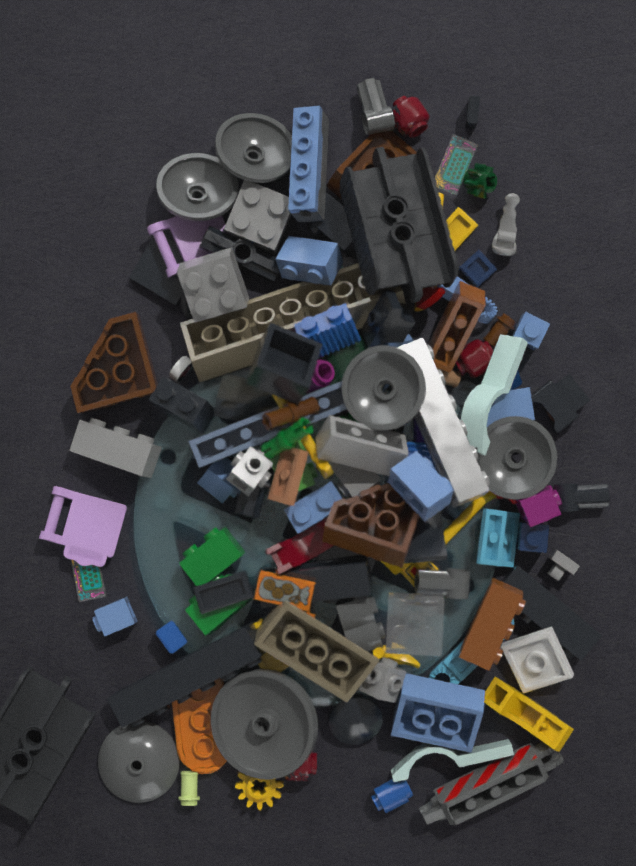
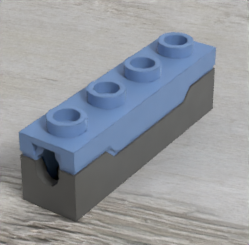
(308, 164)

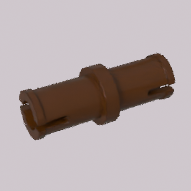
(290, 413)

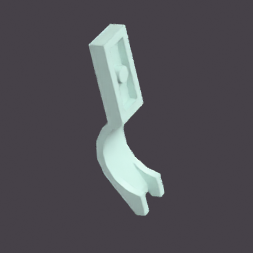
(496, 381)
(479, 754)

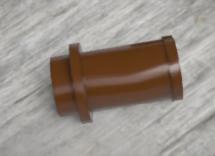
(501, 327)

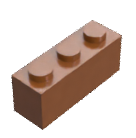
(456, 325)
(492, 624)

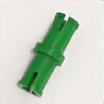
(287, 438)

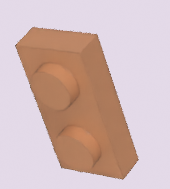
(288, 476)

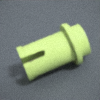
(189, 788)

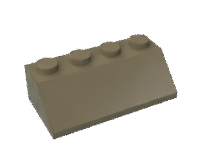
(314, 650)

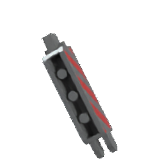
(491, 784)

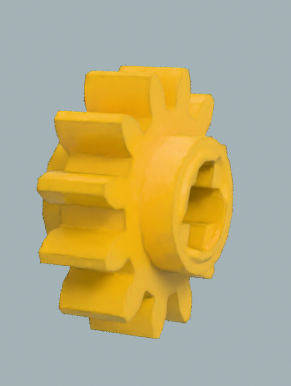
(256, 794)

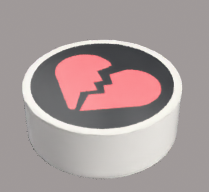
(180, 369)

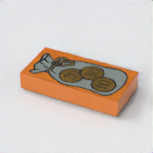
(282, 588)

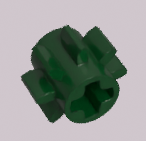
(480, 180)

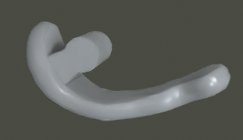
(504, 240)

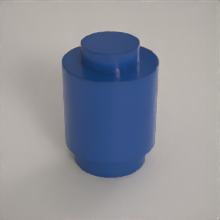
(391, 795)

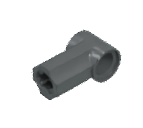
(376, 115)
(450, 583)

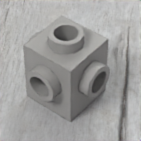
(249, 470)
(384, 681)

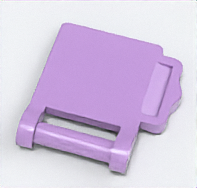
(186, 236)
(90, 527)

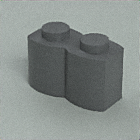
(360, 623)

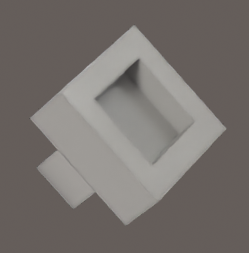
(562, 564)

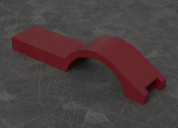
(299, 548)

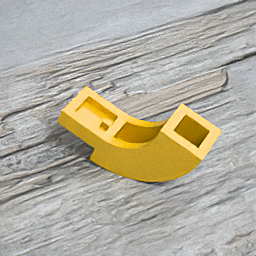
(527, 714)

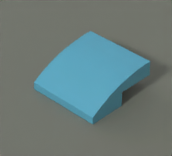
(498, 538)

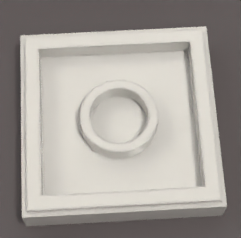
(537, 660)

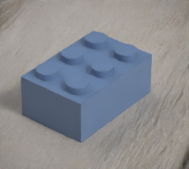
(438, 713)

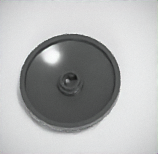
(264, 723)

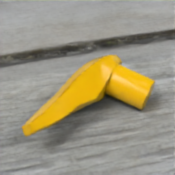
(402, 659)

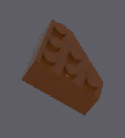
(116, 367)
(373, 525)

